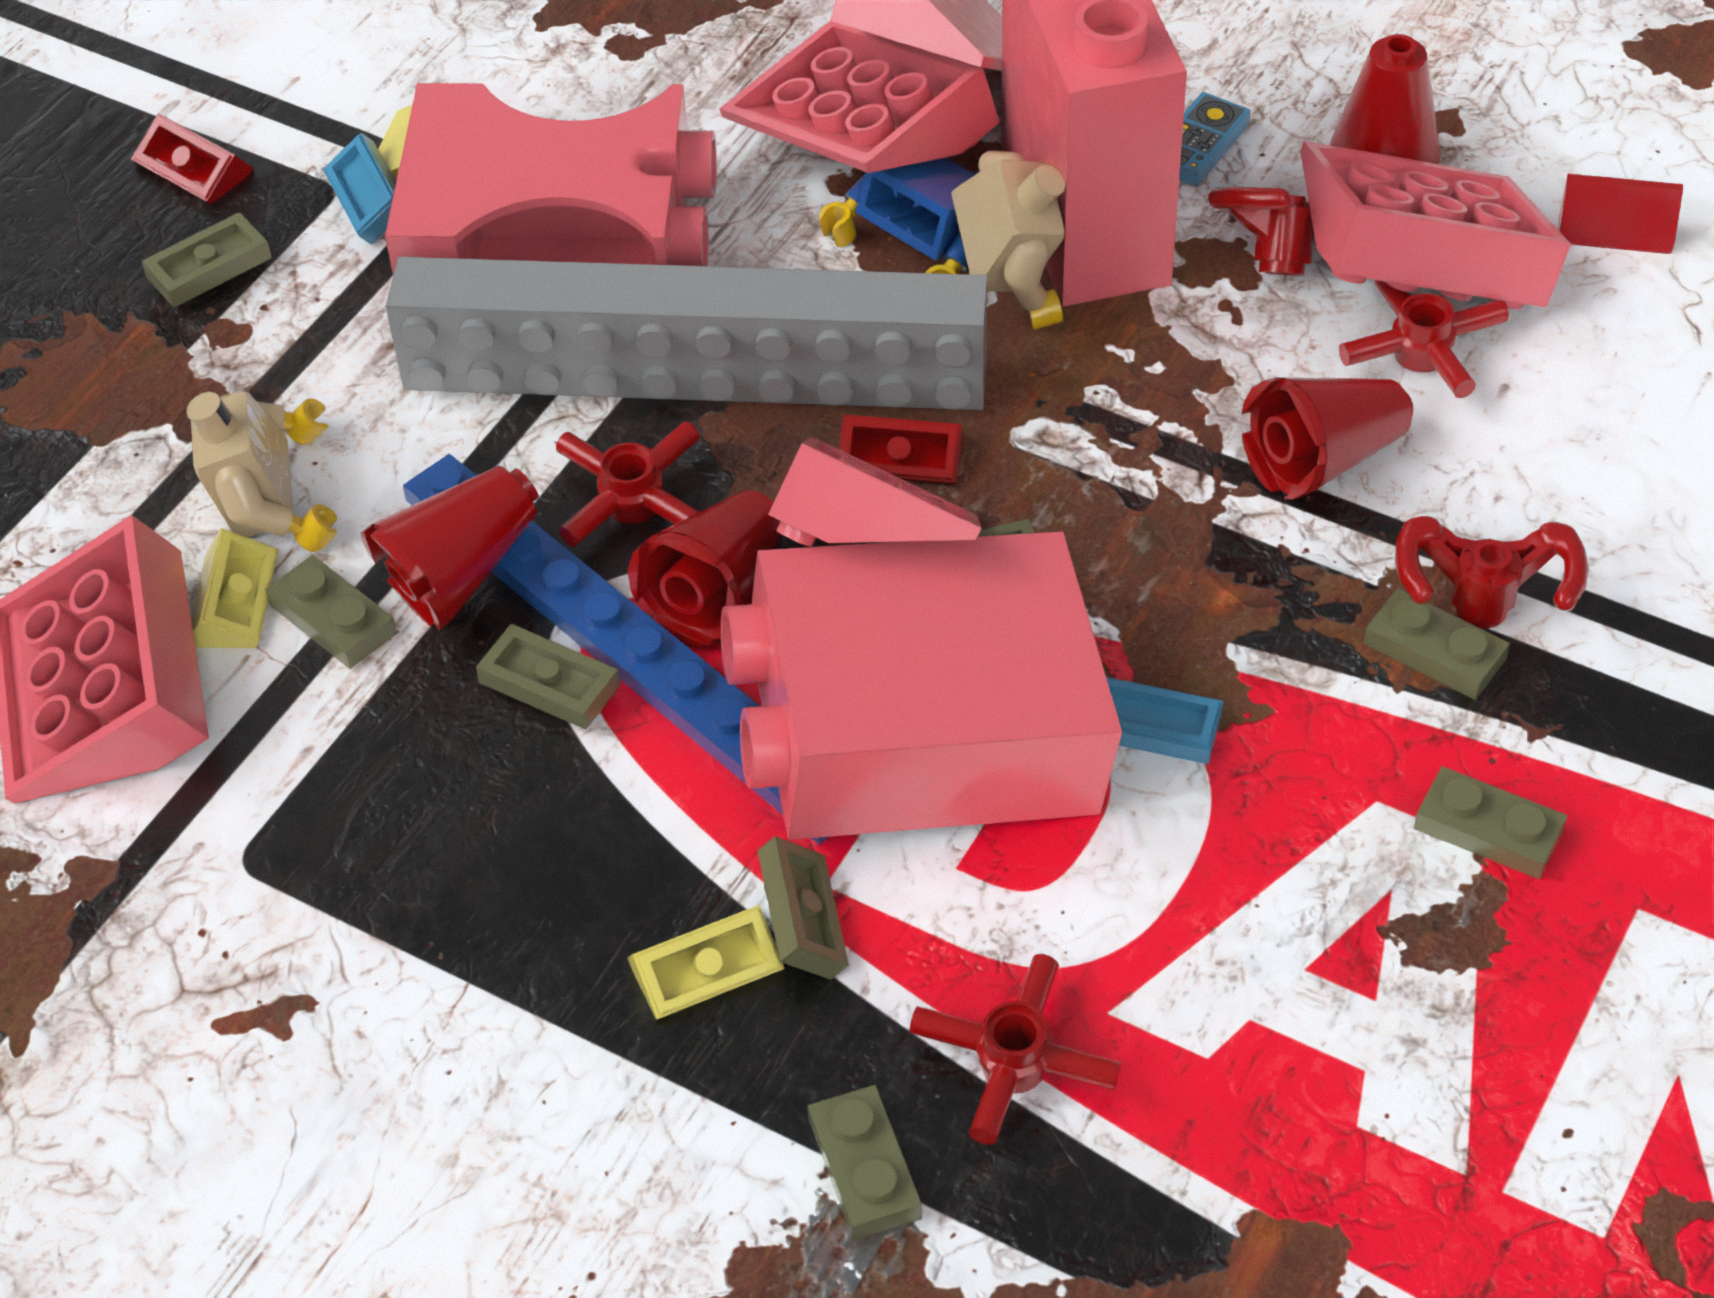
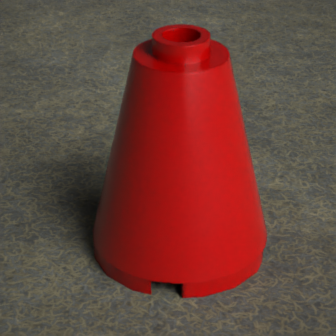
(1392, 104)
(1320, 428)
(452, 541)
(703, 565)

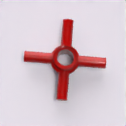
(1425, 335)
(626, 481)
(1008, 1070)

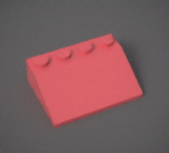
(951, 28)
(868, 101)
(1430, 227)
(852, 502)
(98, 667)

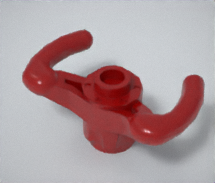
(1278, 221)
(1488, 570)

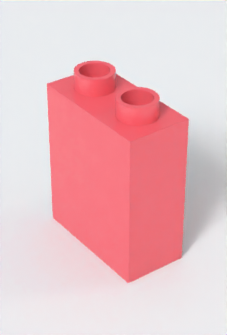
(1105, 106)
(922, 685)

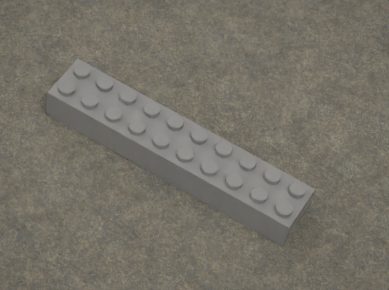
(690, 332)

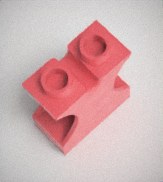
(552, 190)

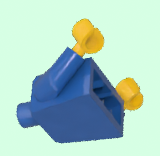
(909, 204)

